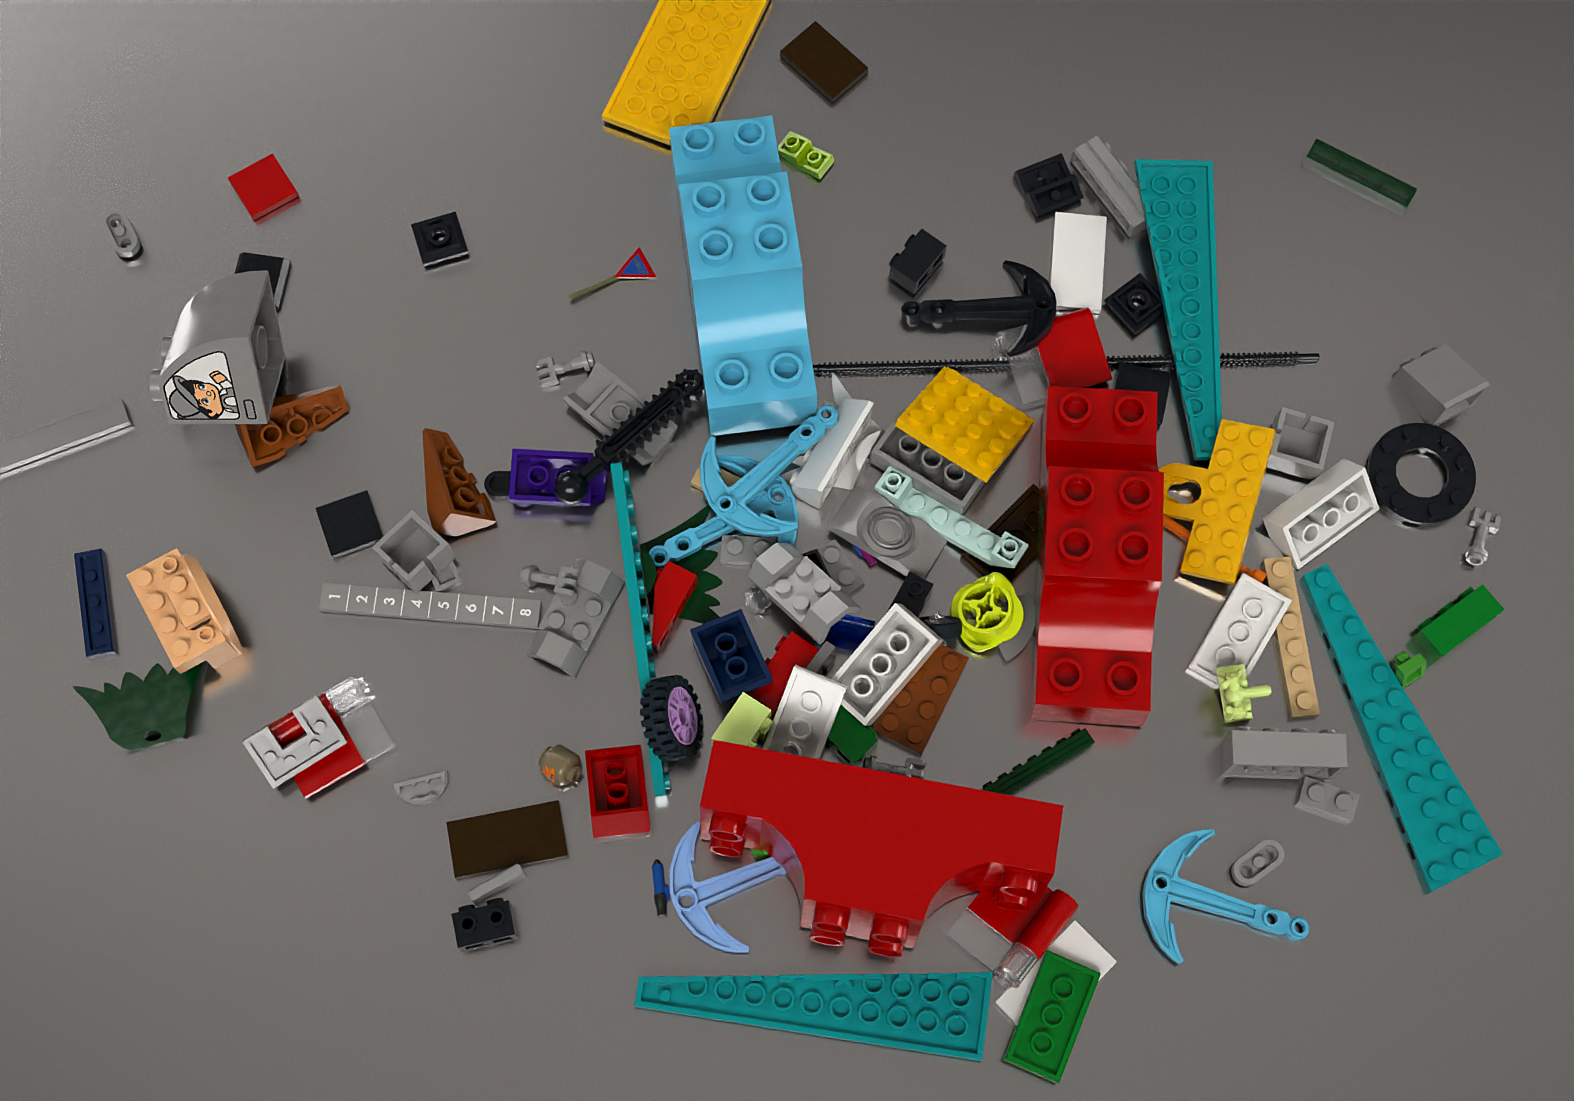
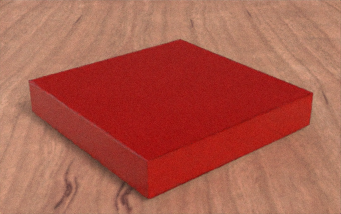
(263, 186)

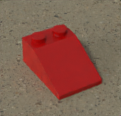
(617, 791)

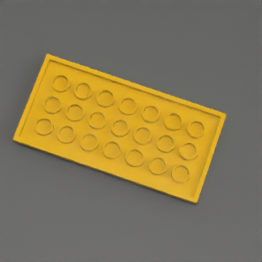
(682, 65)

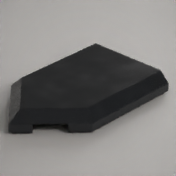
(277, 268)

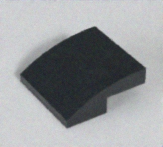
(1048, 185)
(1144, 379)

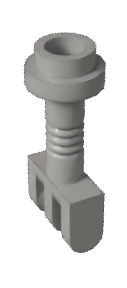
(552, 370)
(1477, 554)
(531, 576)
(907, 770)

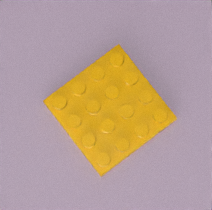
(965, 423)

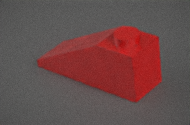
(671, 593)

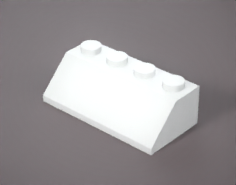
(832, 452)
(1322, 512)

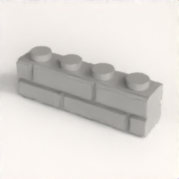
(1111, 183)

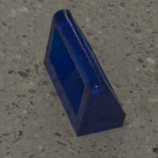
(848, 633)

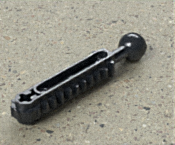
(573, 487)

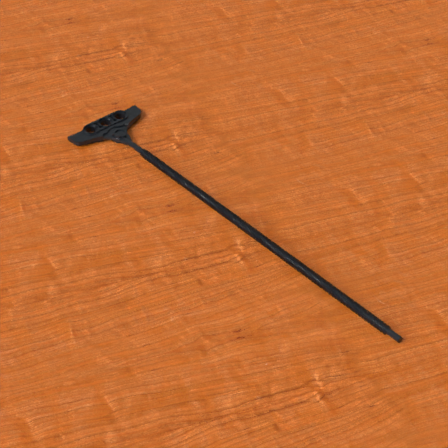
(1005, 364)

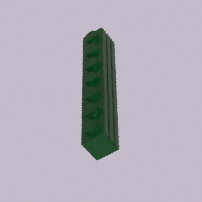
(1361, 172)
(1042, 764)

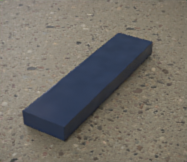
(95, 603)

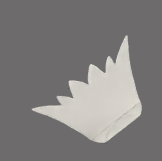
(862, 452)

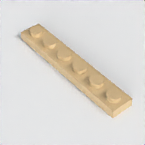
(1292, 642)

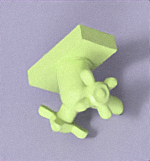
(1236, 693)

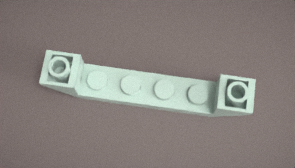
(955, 528)

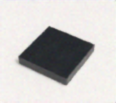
(349, 524)

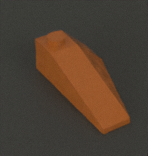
(290, 422)
(451, 495)

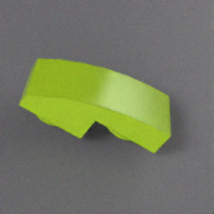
(803, 155)

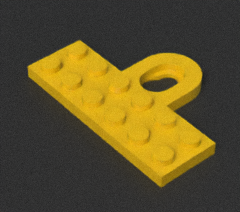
(1226, 500)

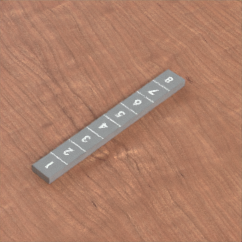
(430, 606)

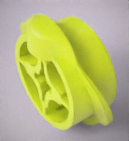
(1007, 623)

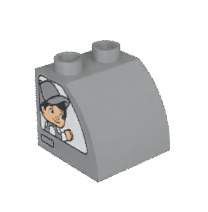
(222, 355)

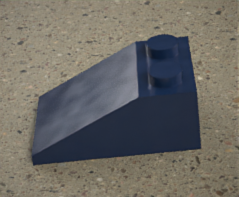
(730, 656)

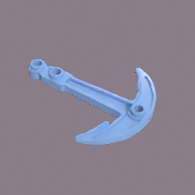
(711, 890)

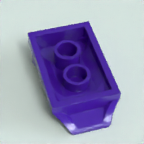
(537, 470)

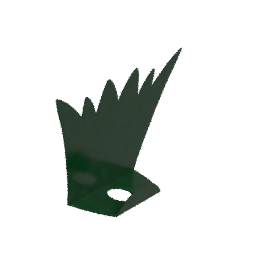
(698, 605)
(144, 706)

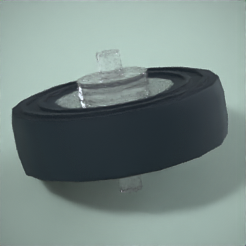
(944, 626)

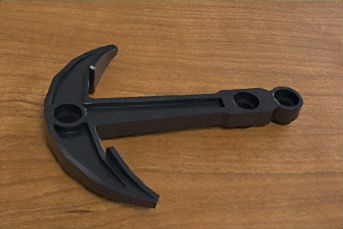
(1037, 306)

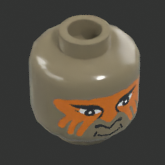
(560, 765)

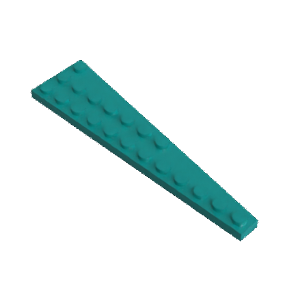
(1182, 239)
(638, 613)
(1425, 791)
(901, 1010)

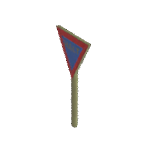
(635, 268)

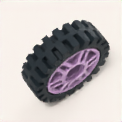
(671, 717)

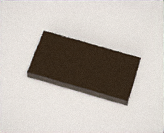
(1021, 522)
(506, 839)

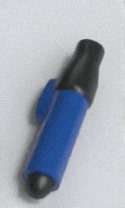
(661, 890)

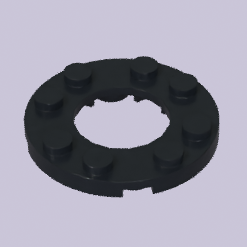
(1406, 506)

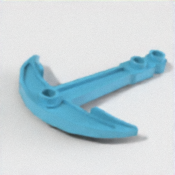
(750, 485)
(714, 528)
(1178, 890)

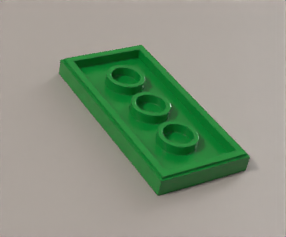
(1052, 1017)

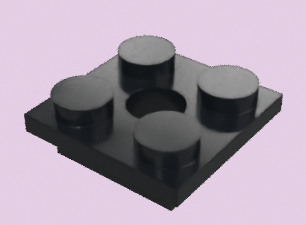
(436, 251)
(1135, 316)

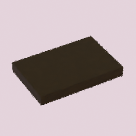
(824, 61)

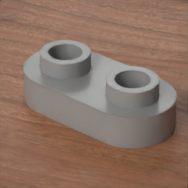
(122, 234)
(1257, 863)

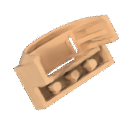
(176, 600)

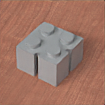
(1300, 450)
(414, 551)

